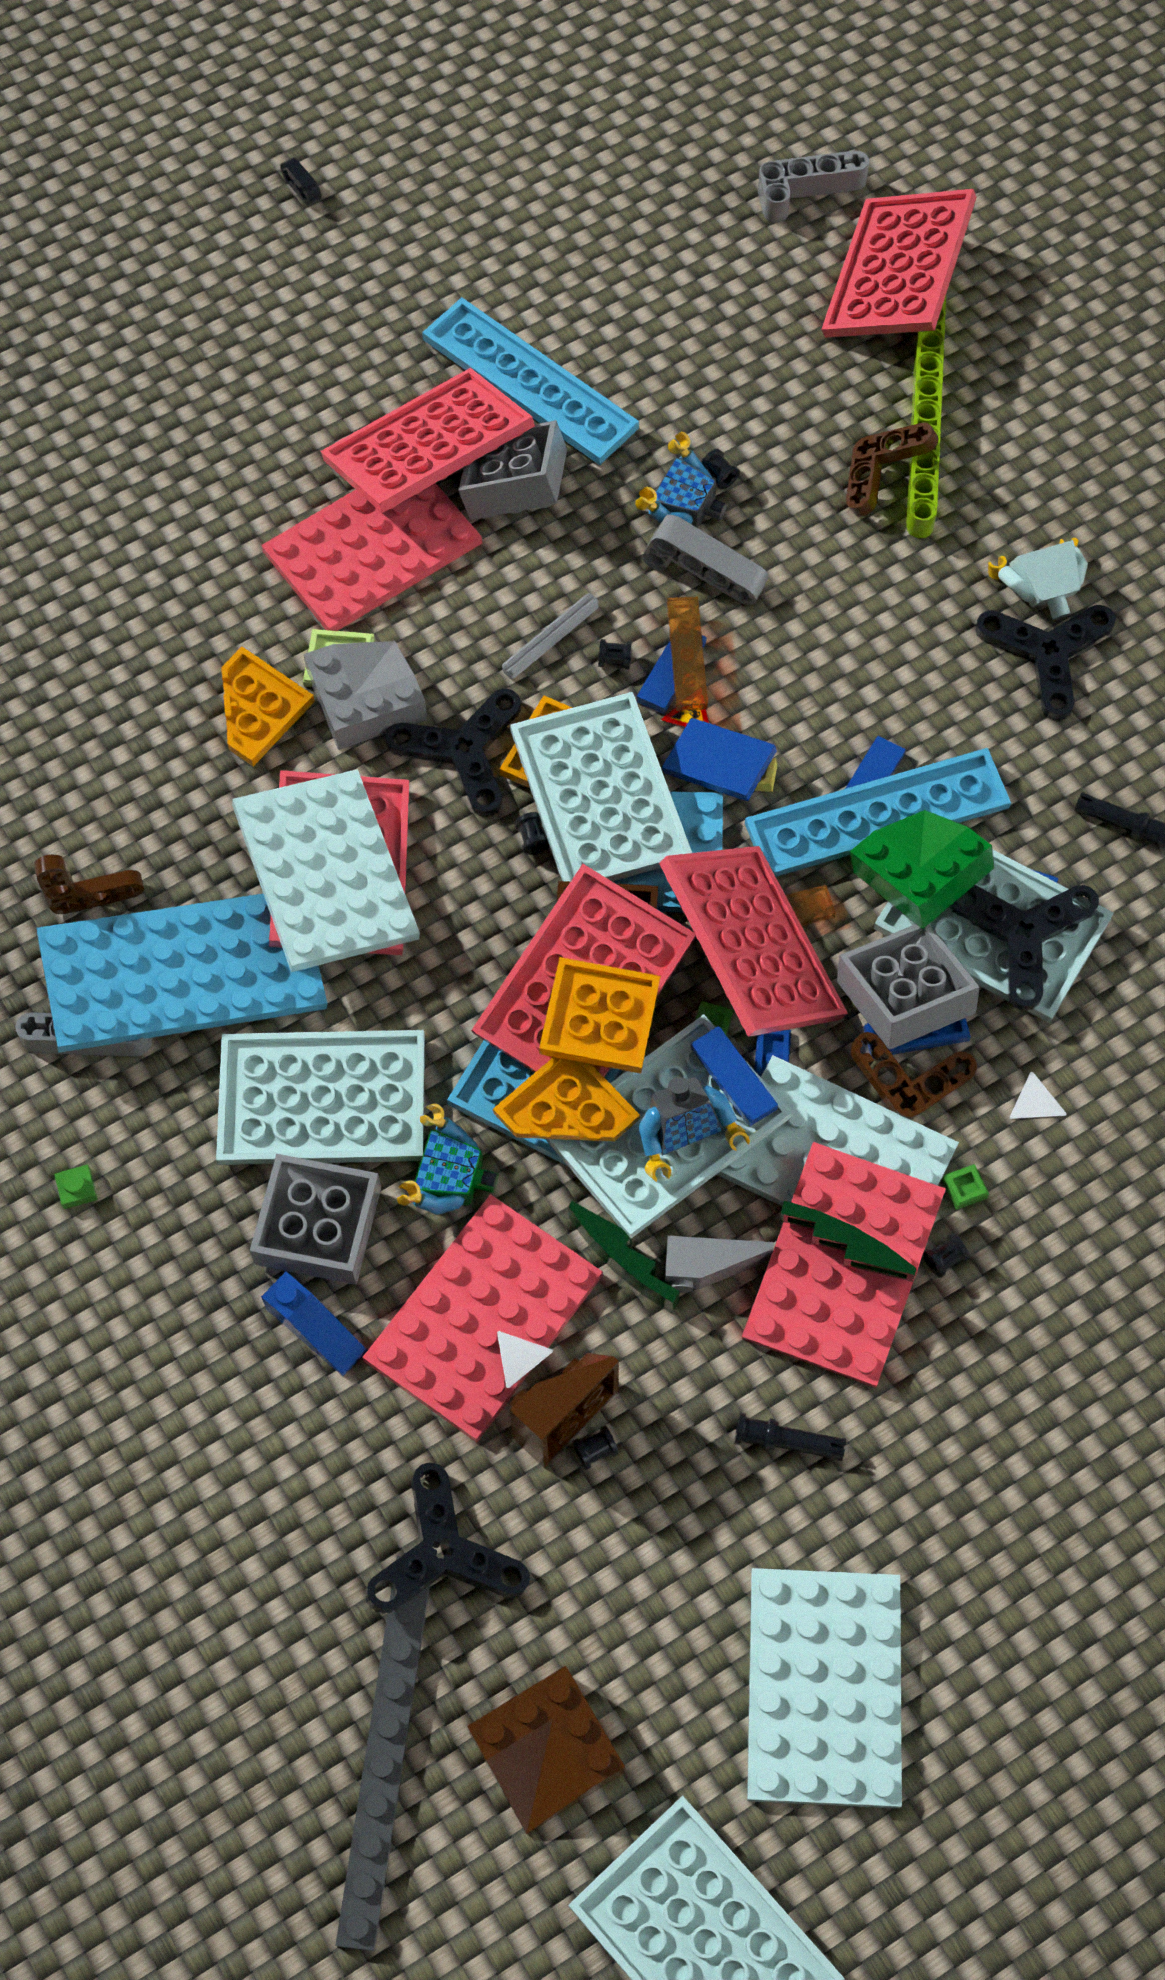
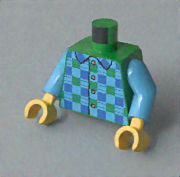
(448, 1168)

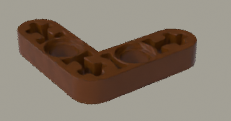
(874, 451)
(68, 896)
(912, 1089)

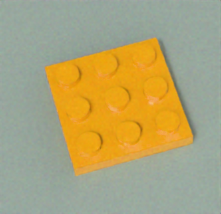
(599, 1015)

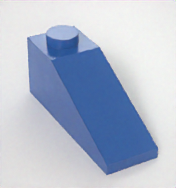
(313, 1323)

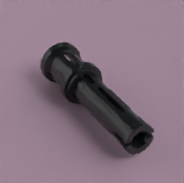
(1139, 825)
(772, 1435)

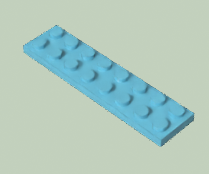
(531, 380)
(838, 821)

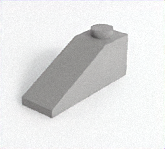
(704, 1261)

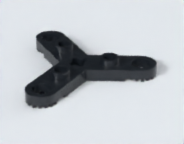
(1030, 643)
(476, 733)
(1025, 953)
(422, 1567)

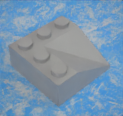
(516, 475)
(364, 689)
(907, 985)
(316, 1219)

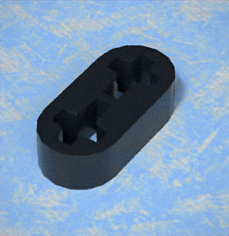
(300, 181)

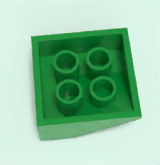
(922, 864)

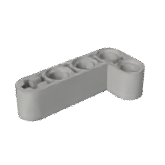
(808, 177)
(705, 558)
(38, 1036)

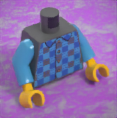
(684, 490)
(682, 1117)

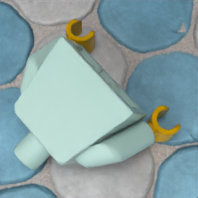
(1045, 575)

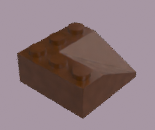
(563, 1405)
(546, 1749)

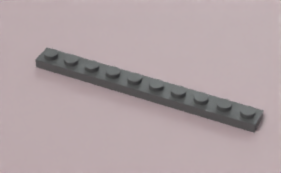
(382, 1775)

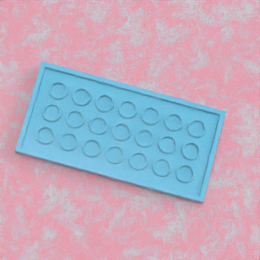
(170, 973)

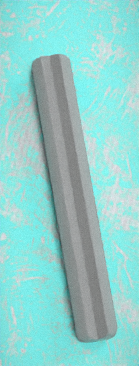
(550, 636)

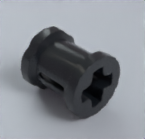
(720, 469)
(615, 654)
(532, 833)
(934, 1257)
(595, 1447)

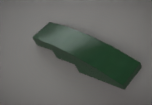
(614, 1248)
(861, 1249)

